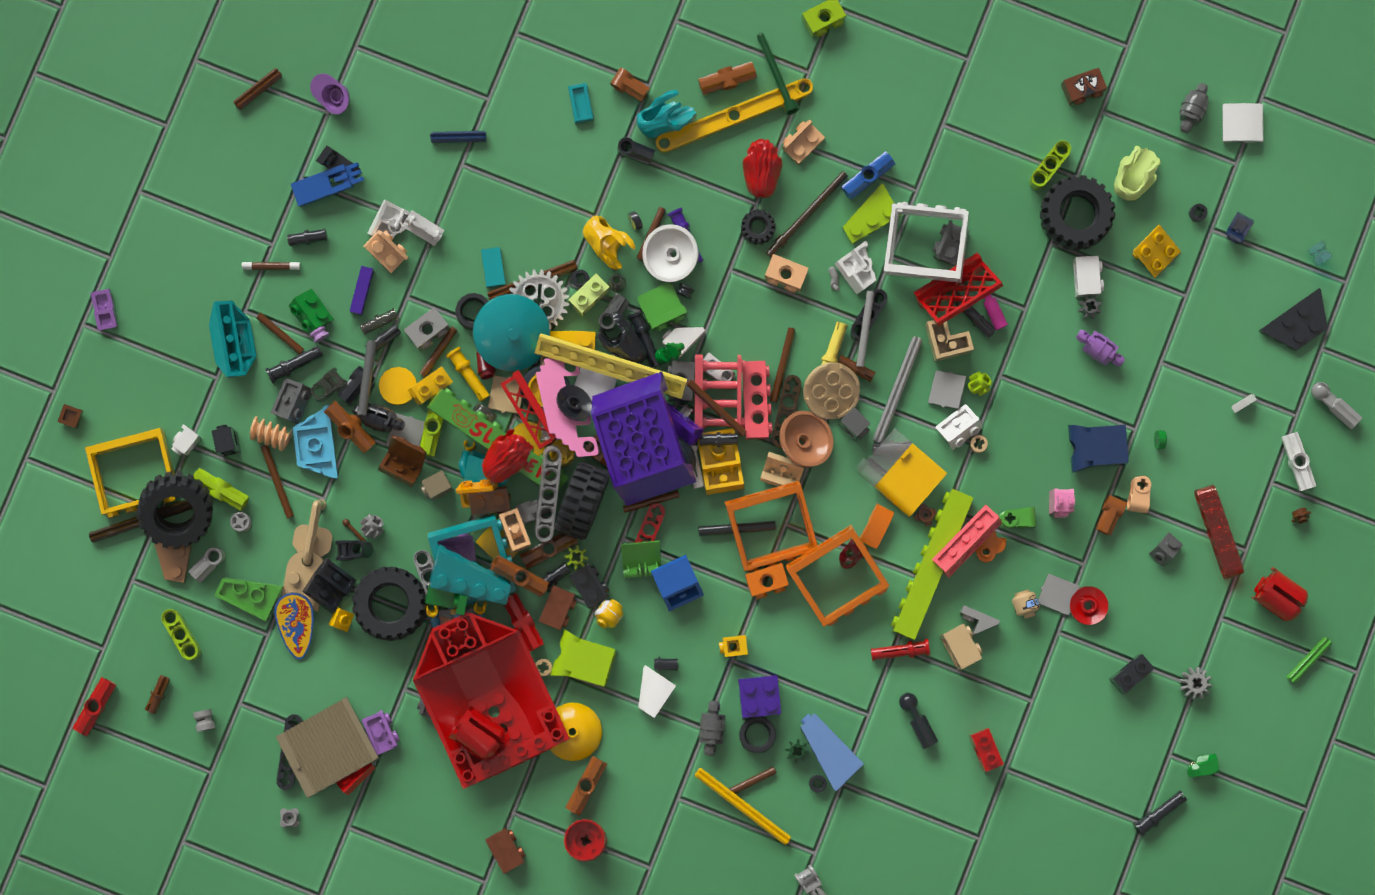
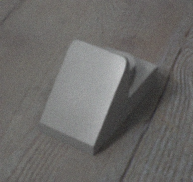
(983, 620)

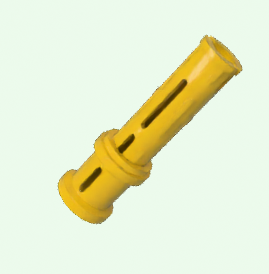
(463, 367)

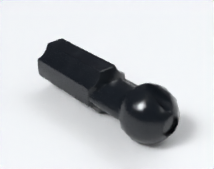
(919, 722)

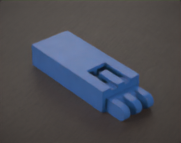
(319, 187)

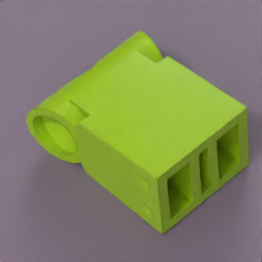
(583, 660)

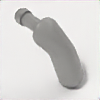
(834, 278)

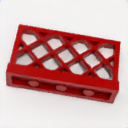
(936, 289)

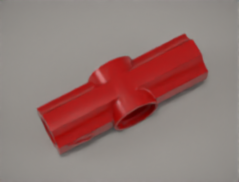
(523, 622)
(87, 717)

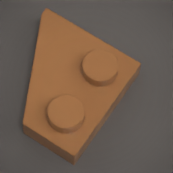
(174, 562)

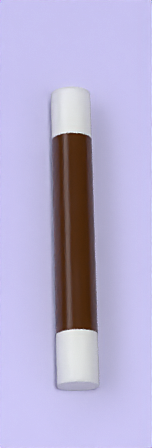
(270, 265)

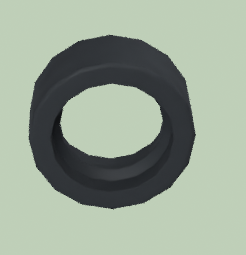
(462, 302)
(757, 749)

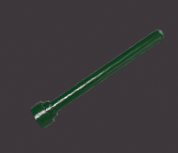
(790, 106)

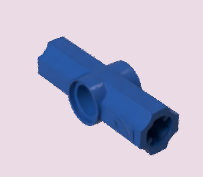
(877, 168)

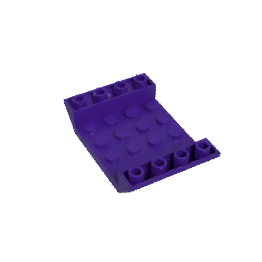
(640, 440)

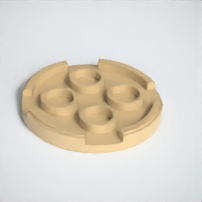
(831, 390)

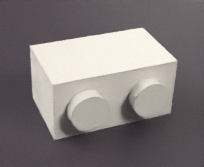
(1087, 276)

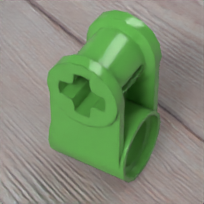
(1020, 518)

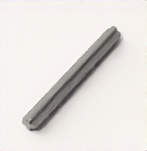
(897, 390)

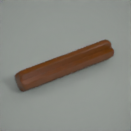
(257, 88)

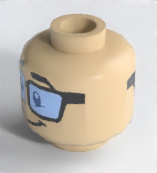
(1025, 604)

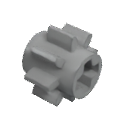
(371, 526)

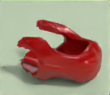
(762, 168)
(506, 457)

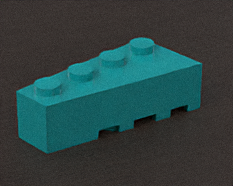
(467, 578)

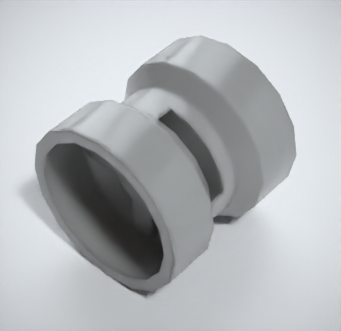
(203, 725)

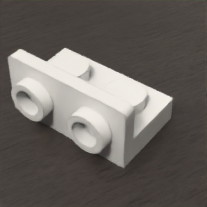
(959, 427)

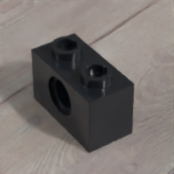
(226, 441)
(1131, 673)

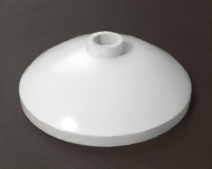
(658, 252)

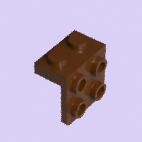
(403, 461)
(490, 502)

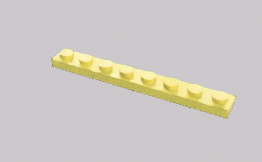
(604, 363)

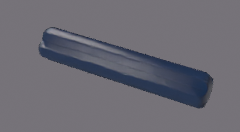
(458, 136)

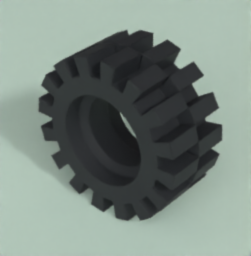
(749, 234)

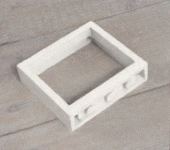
(920, 272)

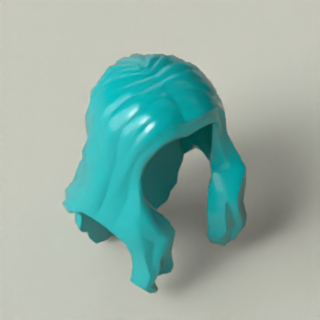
(664, 117)

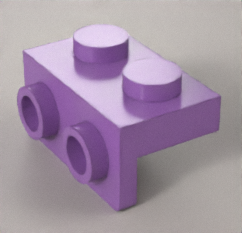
(462, 545)
(380, 732)

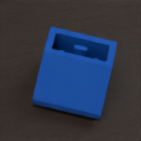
(677, 583)

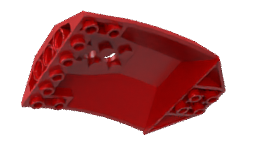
(484, 667)

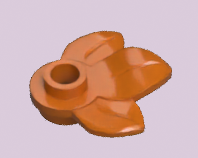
(993, 545)

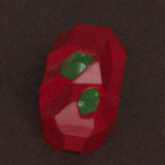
(850, 555)

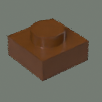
(70, 416)

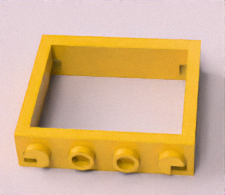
(117, 444)

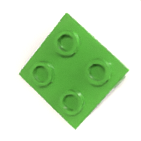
(640, 558)

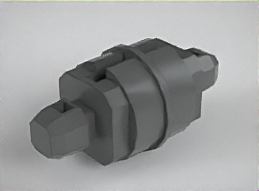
(1194, 108)
(712, 728)

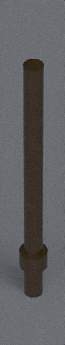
(781, 241)

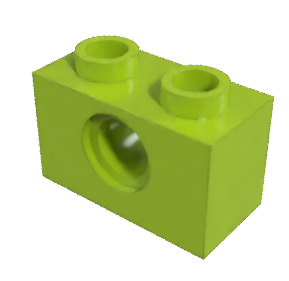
(812, 17)

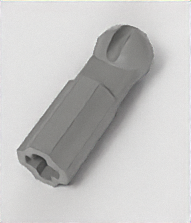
(1337, 406)

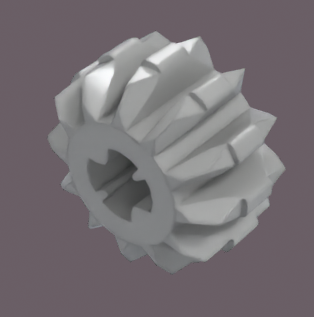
(1202, 682)

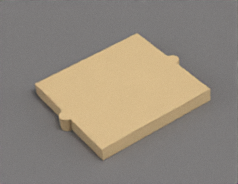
(498, 397)

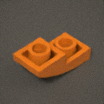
(877, 526)

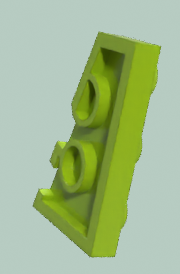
(870, 216)

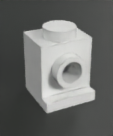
(185, 441)

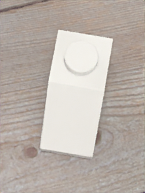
(687, 336)

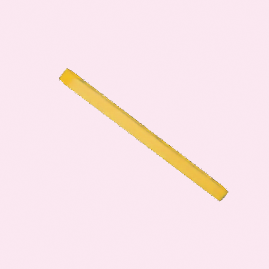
(721, 120)

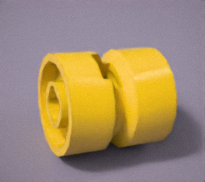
(567, 455)

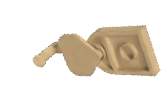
(311, 544)

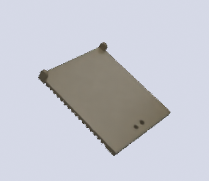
(327, 747)

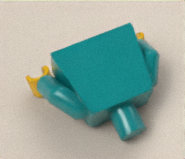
(471, 465)

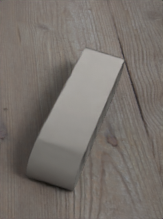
(543, 502)

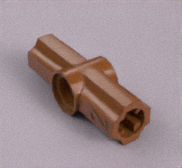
(727, 78)
(349, 427)
(509, 571)
(579, 797)

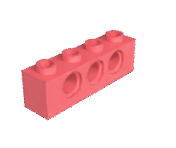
(754, 430)

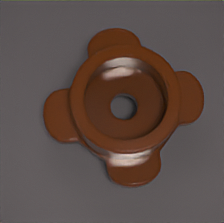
(920, 515)
(1300, 515)

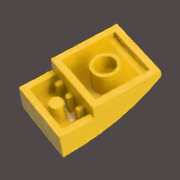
(721, 466)

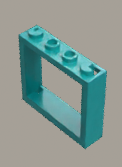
(434, 537)

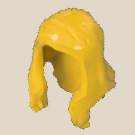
(606, 240)

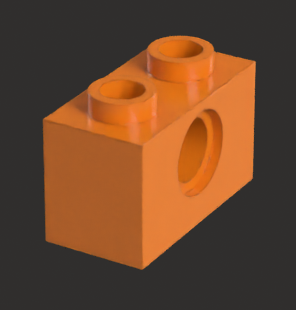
(775, 572)

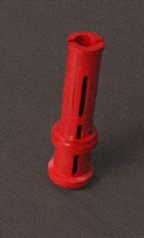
(910, 649)

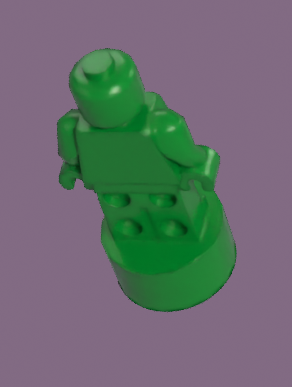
(665, 354)

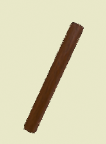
(559, 270)

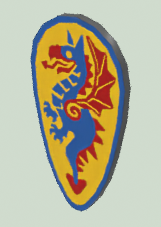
(295, 622)

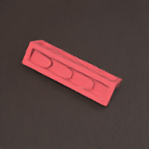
(967, 541)

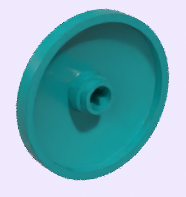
(509, 331)

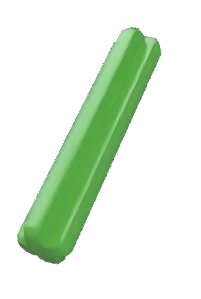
(1309, 660)

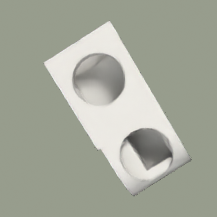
(719, 375)

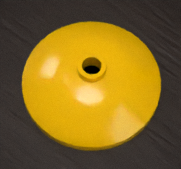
(587, 732)

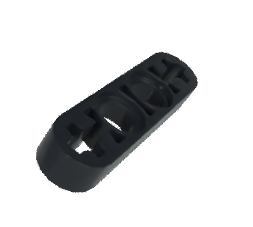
(280, 775)

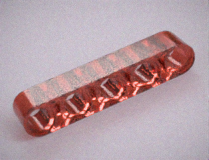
(1219, 532)

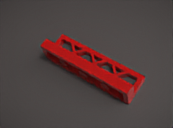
(532, 402)

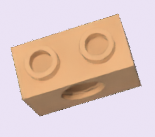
(779, 264)
(514, 530)

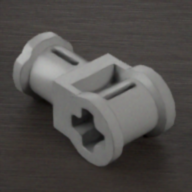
(810, 883)

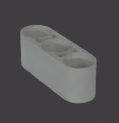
(422, 569)

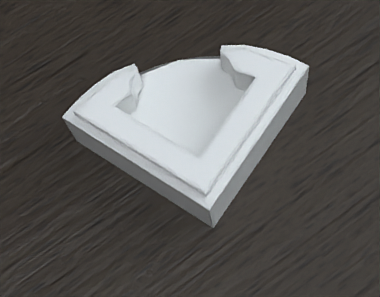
(1243, 403)

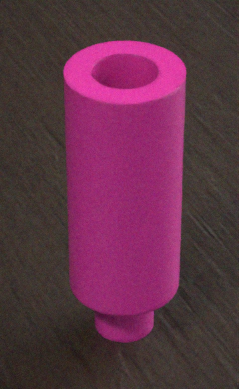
(995, 312)

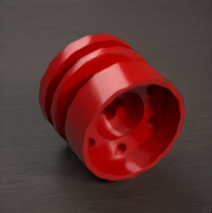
(581, 829)

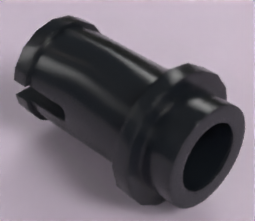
(665, 664)

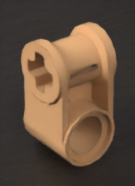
(1139, 498)

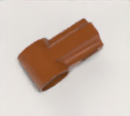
(625, 82)
(1112, 511)

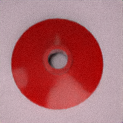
(1098, 603)

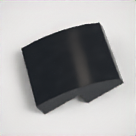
(329, 585)

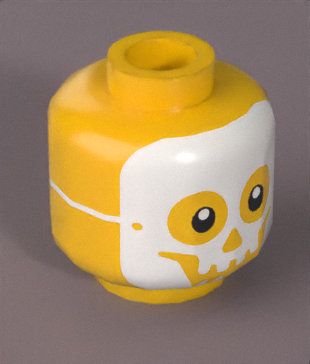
(609, 613)

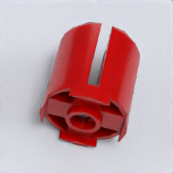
(1281, 595)
(478, 734)

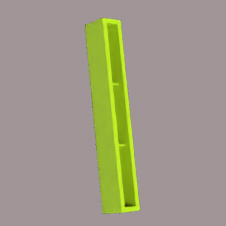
(927, 572)

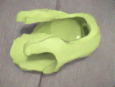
(1136, 174)

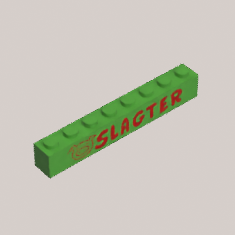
(483, 432)

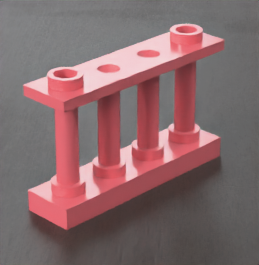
(702, 366)

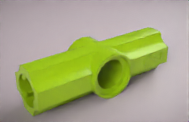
(430, 439)
(222, 490)

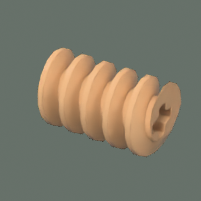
(270, 435)

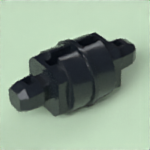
(380, 418)

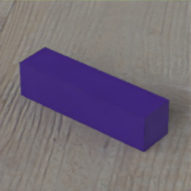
(361, 290)

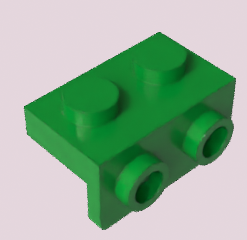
(310, 311)

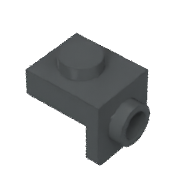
(1166, 549)

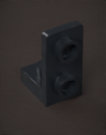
(331, 158)

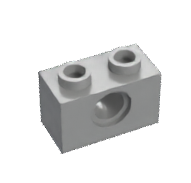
(431, 318)

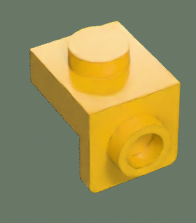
(341, 619)

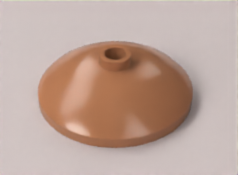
(813, 433)

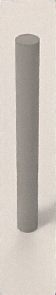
(865, 329)

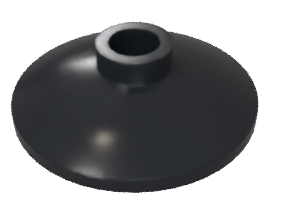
(579, 400)

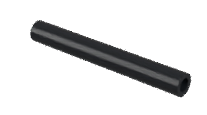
(742, 527)

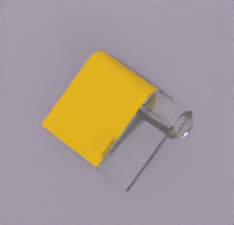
(901, 472)

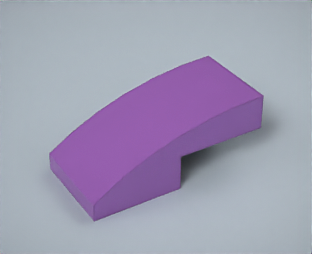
(104, 309)

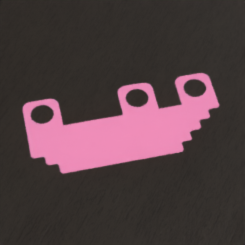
(550, 381)

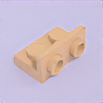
(802, 142)
(385, 251)

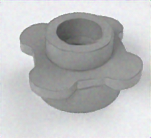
(284, 817)

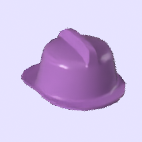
(330, 93)

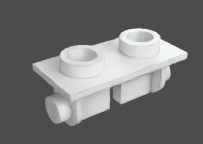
(423, 228)

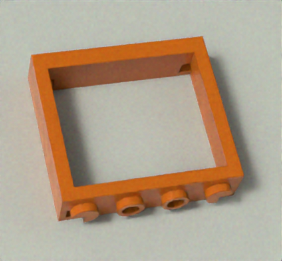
(764, 496)
(823, 549)

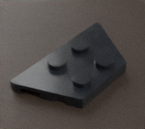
(1299, 323)

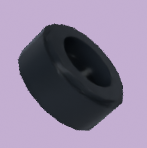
(635, 220)

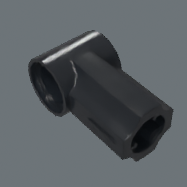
(638, 151)
(353, 386)

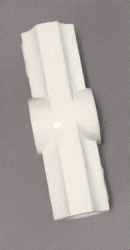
(1303, 474)

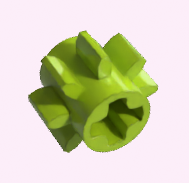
(979, 383)
(577, 551)

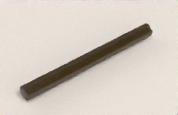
(132, 523)

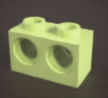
(589, 295)

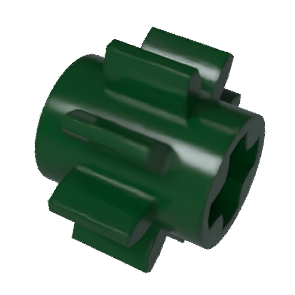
(791, 750)

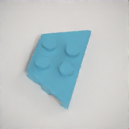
(316, 444)

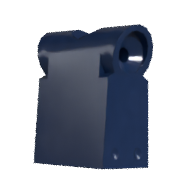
(1098, 446)

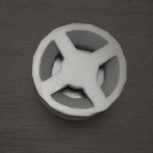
(238, 519)

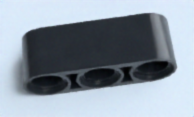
(876, 309)

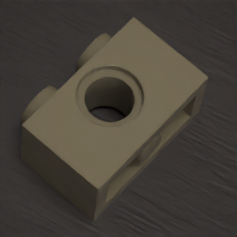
(436, 486)

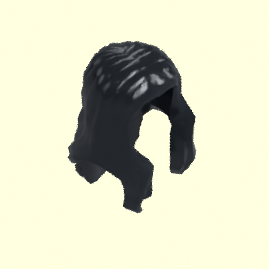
(626, 344)

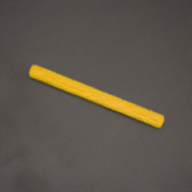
(741, 805)

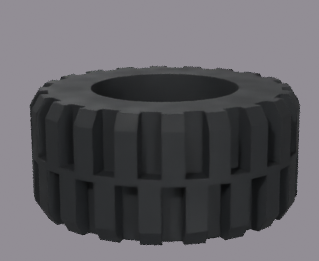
(1088, 190)
(582, 501)
(175, 533)
(363, 603)

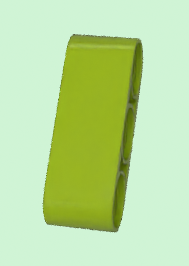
(1054, 157)
(173, 629)

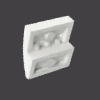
(1243, 122)
(594, 383)

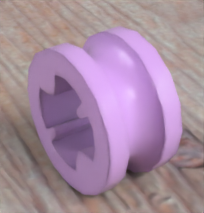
(319, 334)

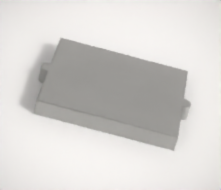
(947, 389)
(412, 430)
(1057, 594)

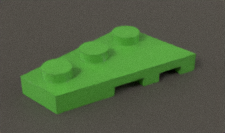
(250, 596)

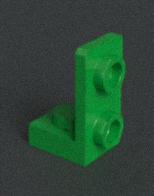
(446, 599)

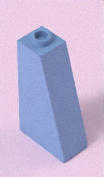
(832, 754)

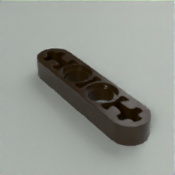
(784, 411)

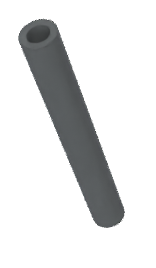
(366, 378)

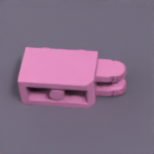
(1061, 502)

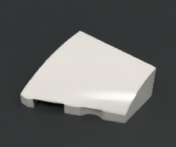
(390, 219)
(857, 268)
(653, 691)

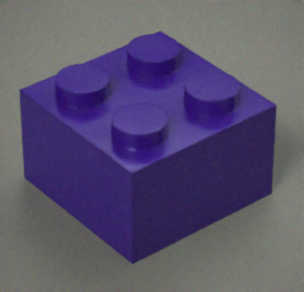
(759, 696)

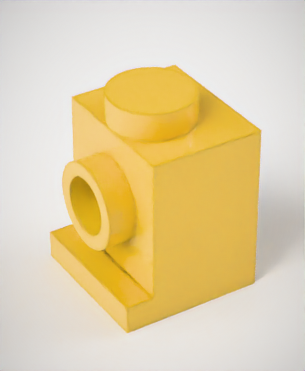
(740, 642)

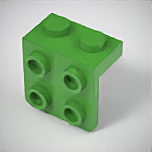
(662, 307)

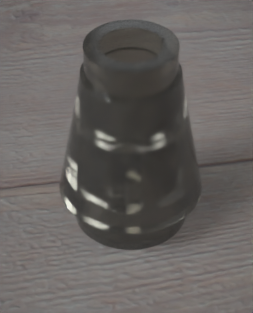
(617, 287)

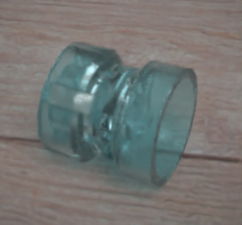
(1319, 253)

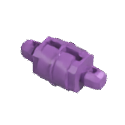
(1100, 348)

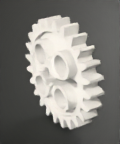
(556, 301)

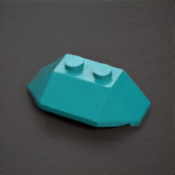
(231, 339)

